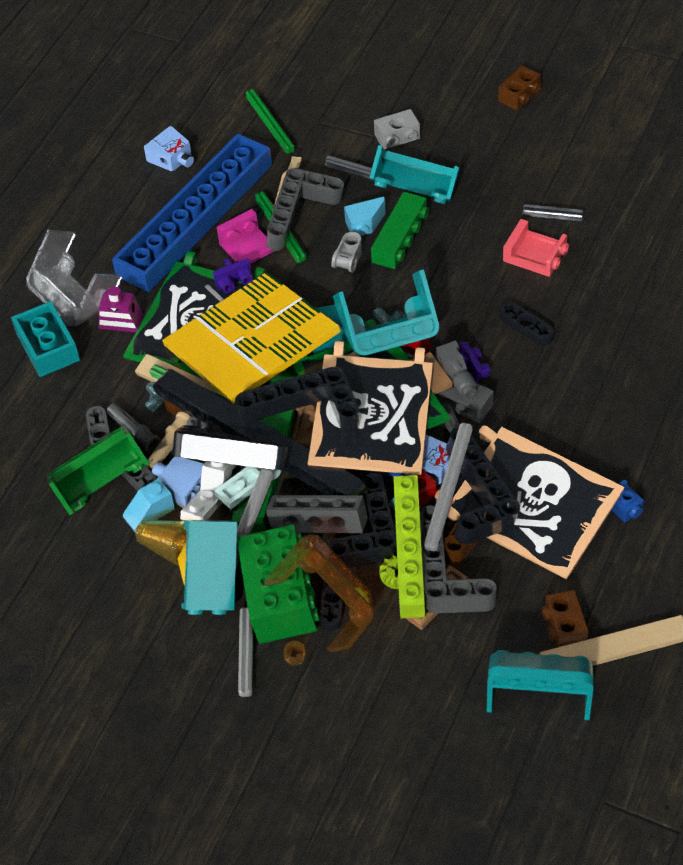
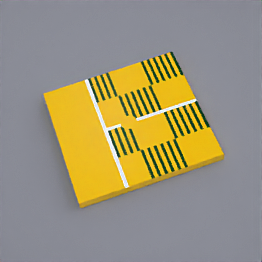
(251, 336)

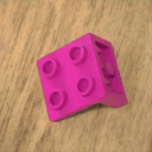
(243, 238)

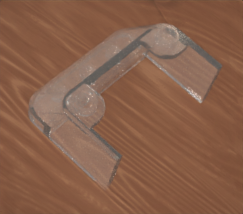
(51, 280)

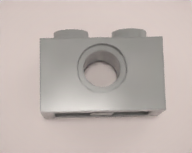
(397, 129)

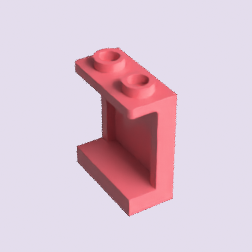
(534, 250)

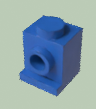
(629, 504)

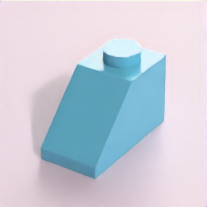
(364, 216)
(149, 504)

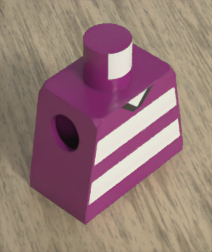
(119, 311)

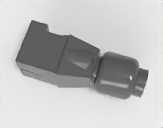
(455, 367)

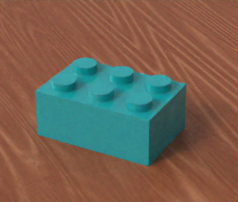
(45, 339)

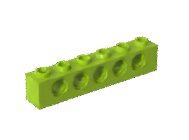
(409, 547)

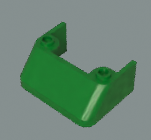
(95, 468)

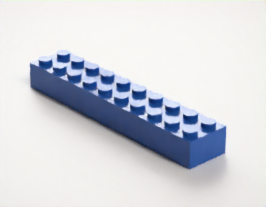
(192, 212)

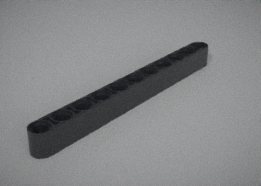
(223, 417)

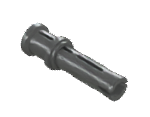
(139, 432)

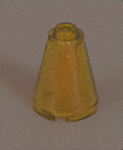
(162, 538)

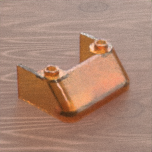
(316, 556)

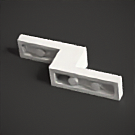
(205, 501)

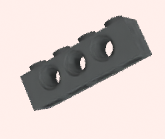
(318, 513)

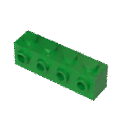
(399, 230)

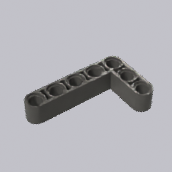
(298, 185)
(450, 595)

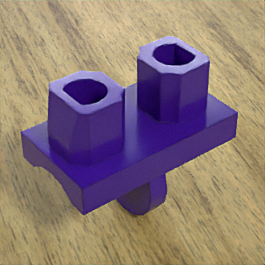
(233, 273)
(472, 357)

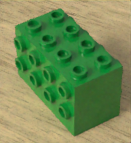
(280, 608)

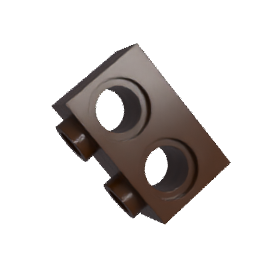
(519, 88)
(570, 619)

